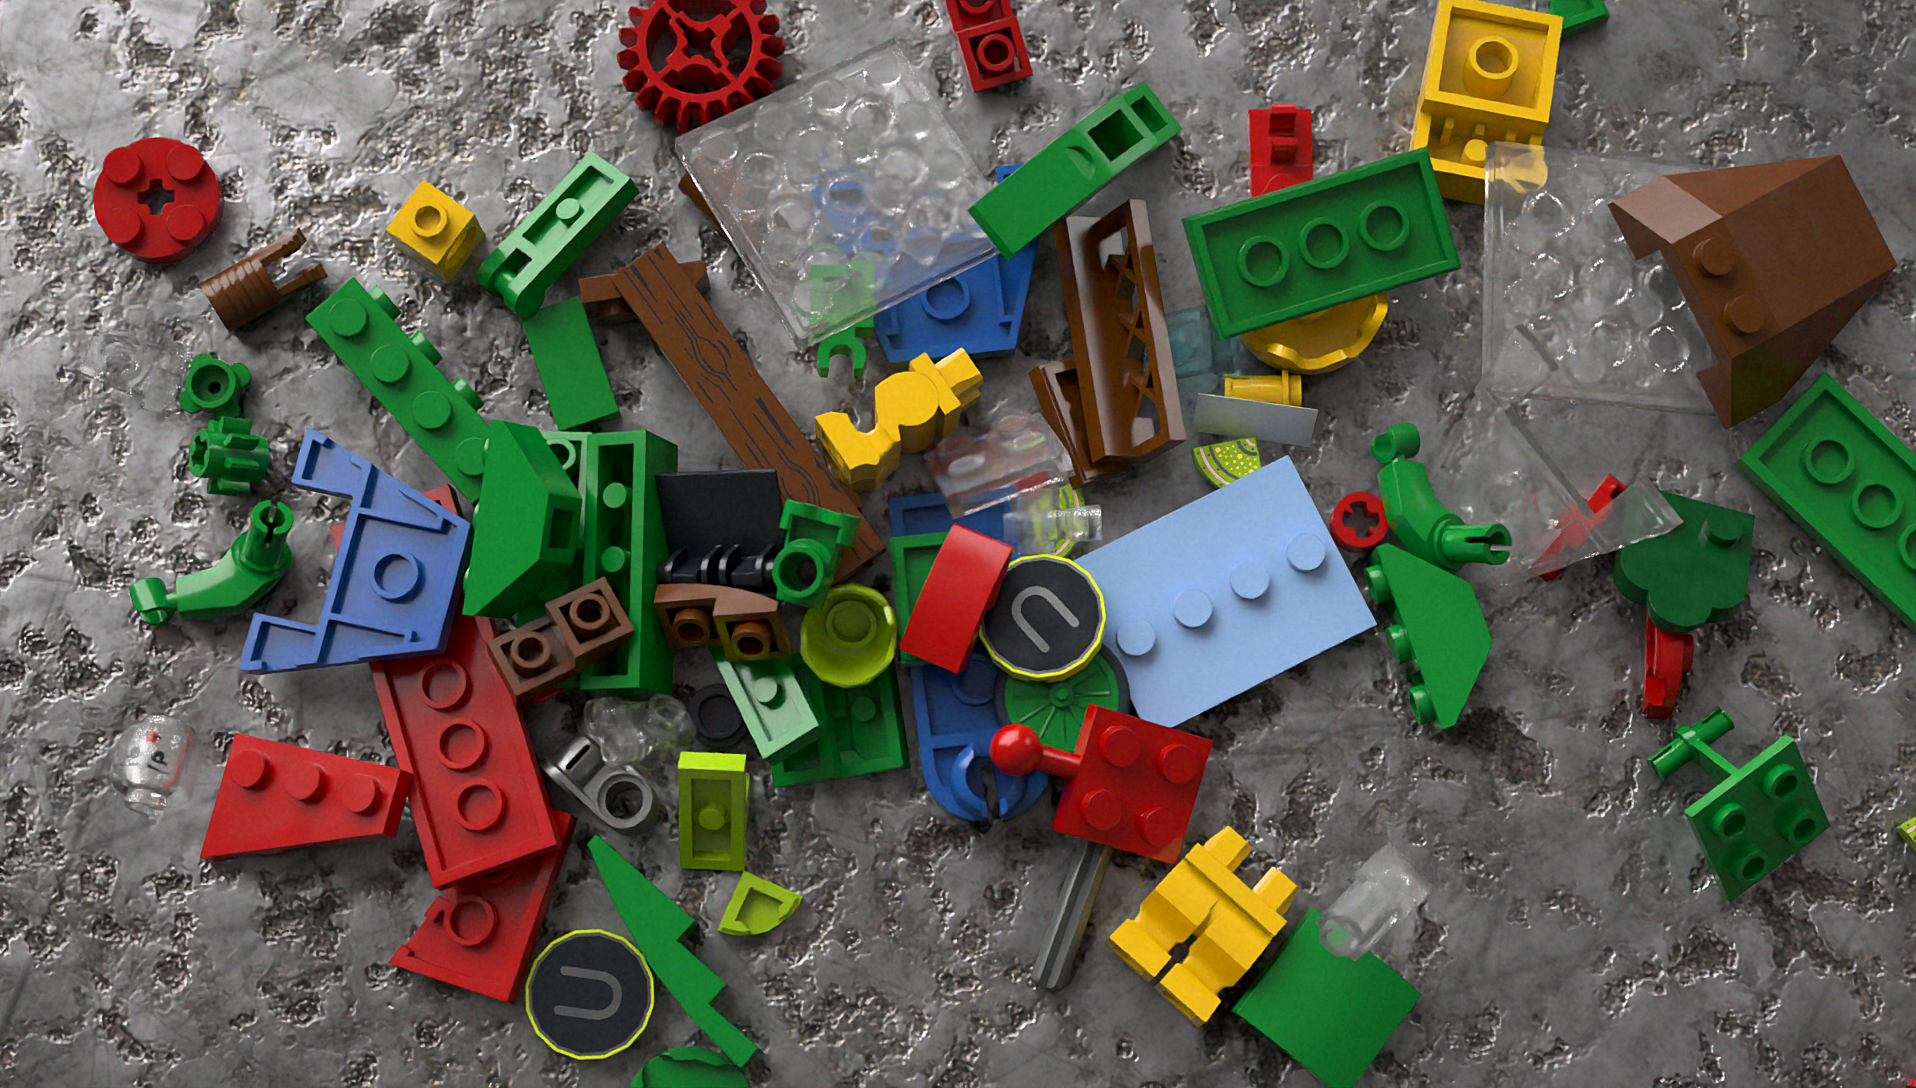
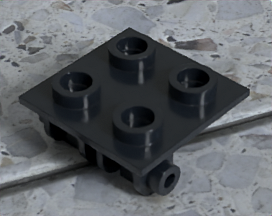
(721, 528)

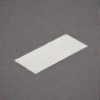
(1254, 419)

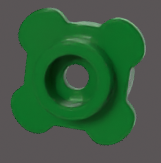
(207, 371)

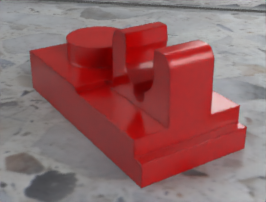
(1278, 148)

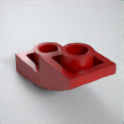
(988, 42)
(956, 597)

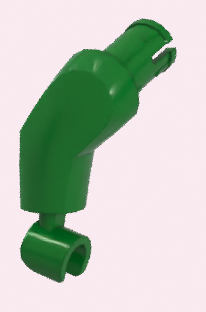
(1419, 519)
(234, 585)

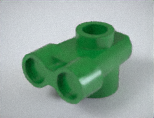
(816, 536)

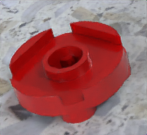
(132, 173)

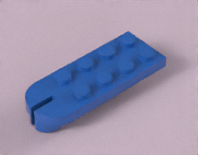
(958, 709)

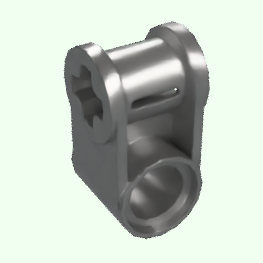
(589, 780)

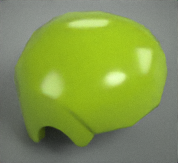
(850, 637)

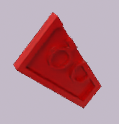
(300, 797)
(488, 926)

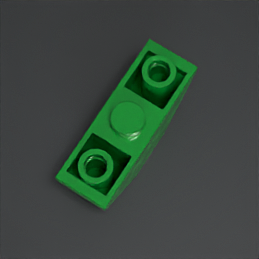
(521, 523)
(1432, 631)

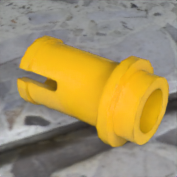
(1275, 389)

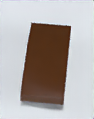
(713, 615)
(562, 643)

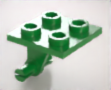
(1754, 813)

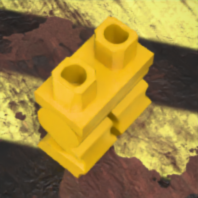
(907, 417)
(1215, 907)

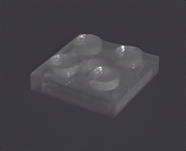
(997, 463)

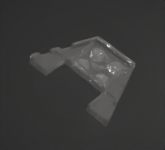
(1502, 475)

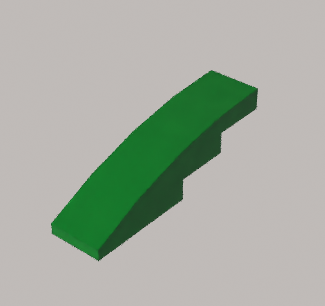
(659, 932)

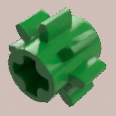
(228, 456)

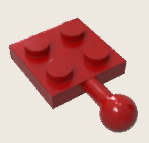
(1123, 784)

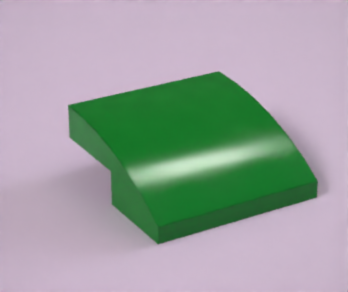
(862, 729)
(1325, 1006)

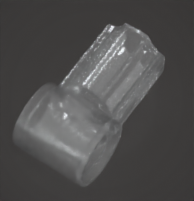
(1379, 897)

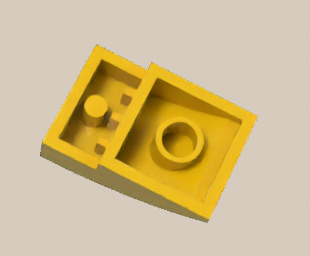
(1482, 84)

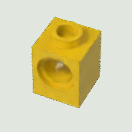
(435, 231)

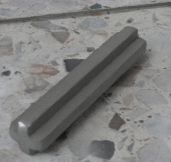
(1071, 915)

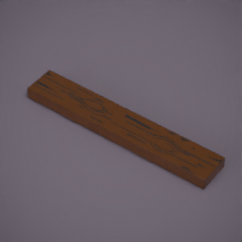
(735, 392)

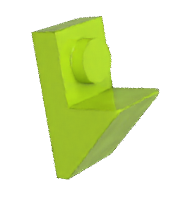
(713, 810)

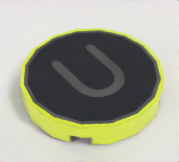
(1044, 619)
(590, 994)

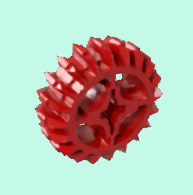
(684, 71)

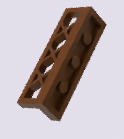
(1112, 339)

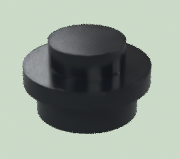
(716, 717)

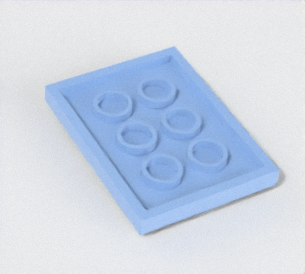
(1224, 595)

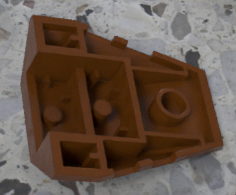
(1766, 264)

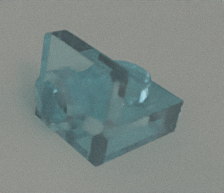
(1195, 345)

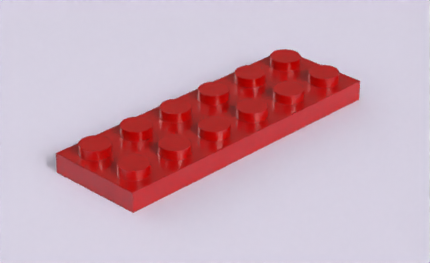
(468, 748)

